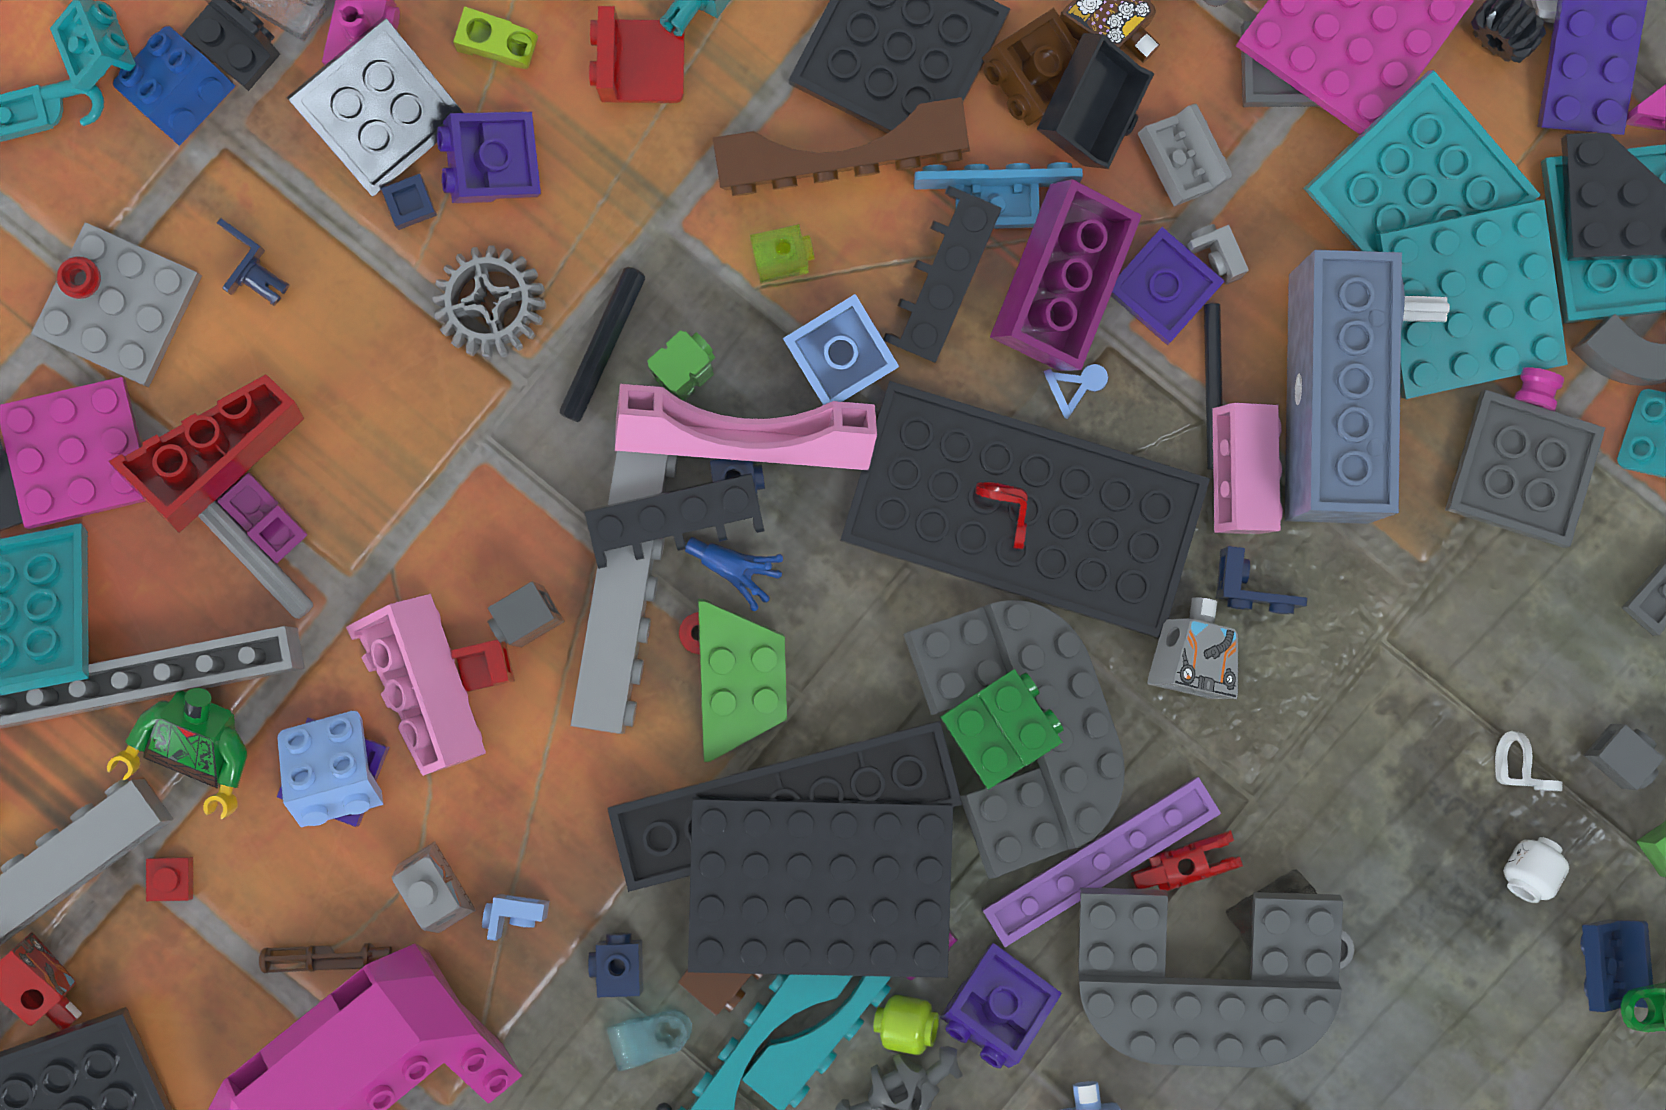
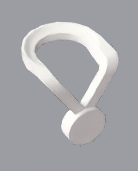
(1501, 764)

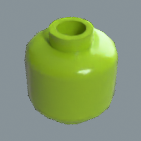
(906, 1024)

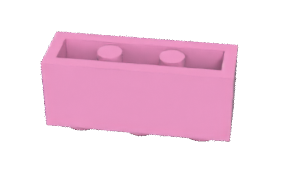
(1246, 468)

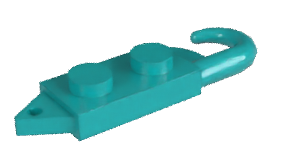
(41, 108)

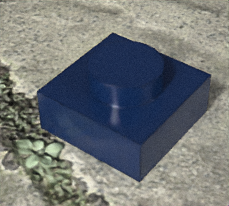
(409, 201)

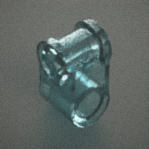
(641, 1039)

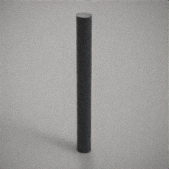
(1213, 370)

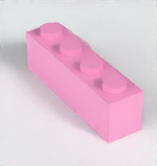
(420, 682)

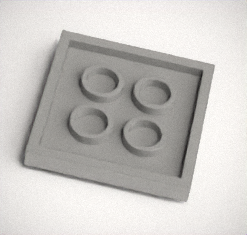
(129, 315)

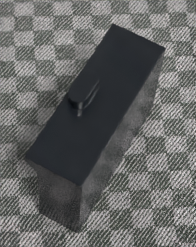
(1095, 102)

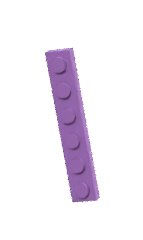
(1101, 861)

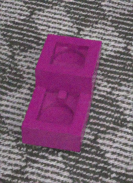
(262, 517)

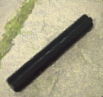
(602, 344)

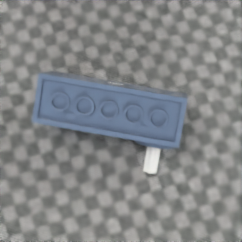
(1346, 384)

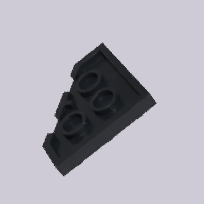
(1610, 201)

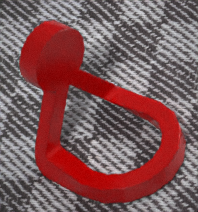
(1009, 494)

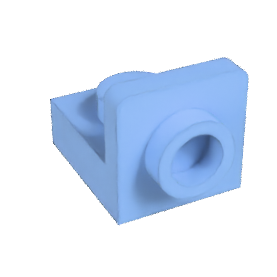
(521, 910)

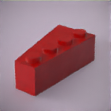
(209, 451)

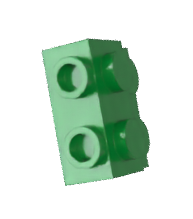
(1003, 728)

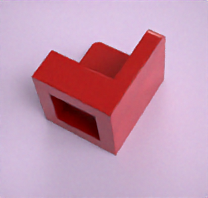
(483, 665)

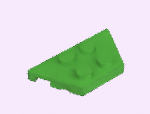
(739, 679)

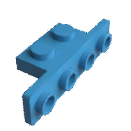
(1011, 188)

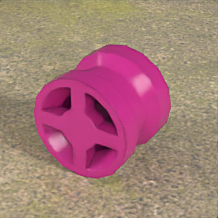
(1539, 387)

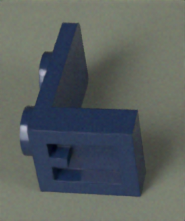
(1234, 571)

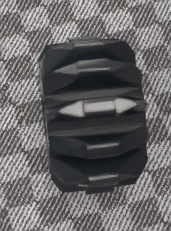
(1508, 28)

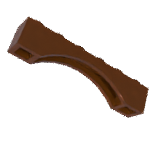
(928, 132)

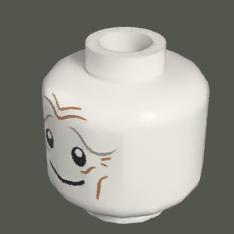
(1536, 870)

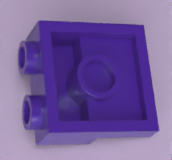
(489, 156)
(1000, 1008)

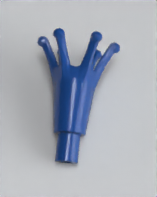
(736, 567)

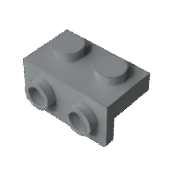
(1185, 155)

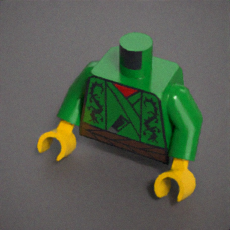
(192, 740)

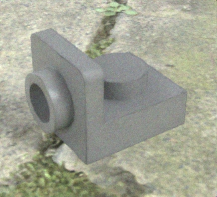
(1225, 253)

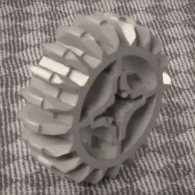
(471, 305)

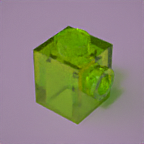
(781, 253)

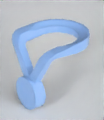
(1093, 379)

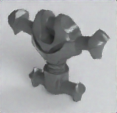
(908, 1085)

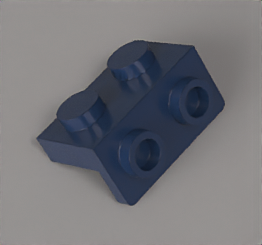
(1615, 962)

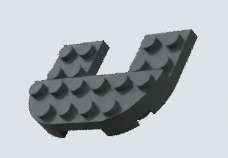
(1077, 781)
(1204, 1020)

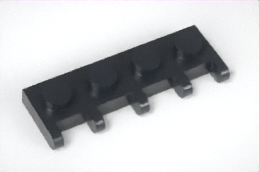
(947, 276)
(673, 515)

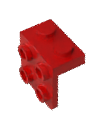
(636, 60)

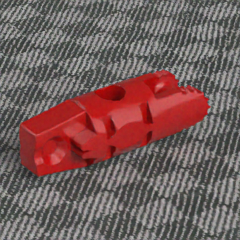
(1165, 870)

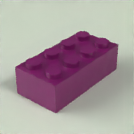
(1066, 275)

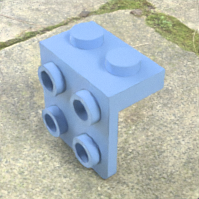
(326, 770)

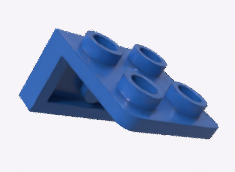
(173, 84)

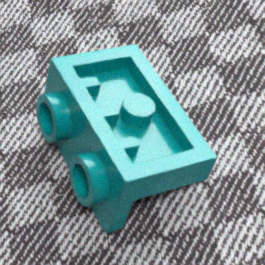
(90, 42)

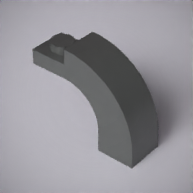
(1622, 354)

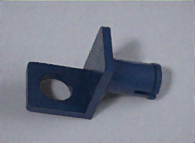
(251, 272)

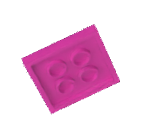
(62, 451)

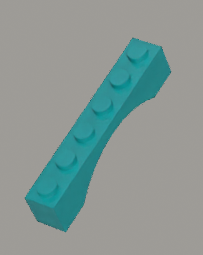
(790, 996)
(789, 1061)

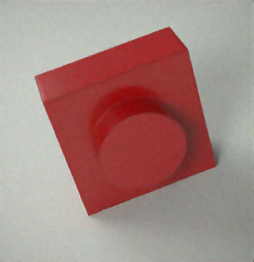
(169, 879)

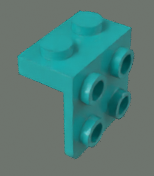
(1645, 437)

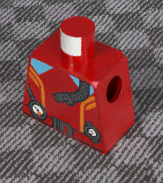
(36, 984)

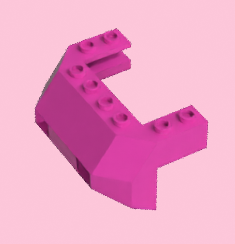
(372, 1045)

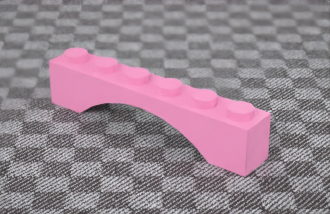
(829, 436)

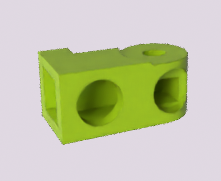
(494, 39)

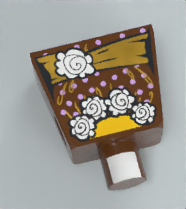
(1118, 20)

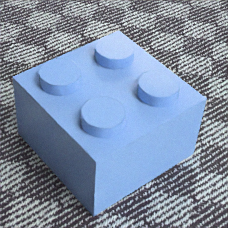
(841, 351)

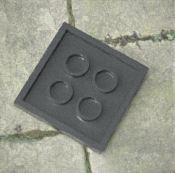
(1525, 469)

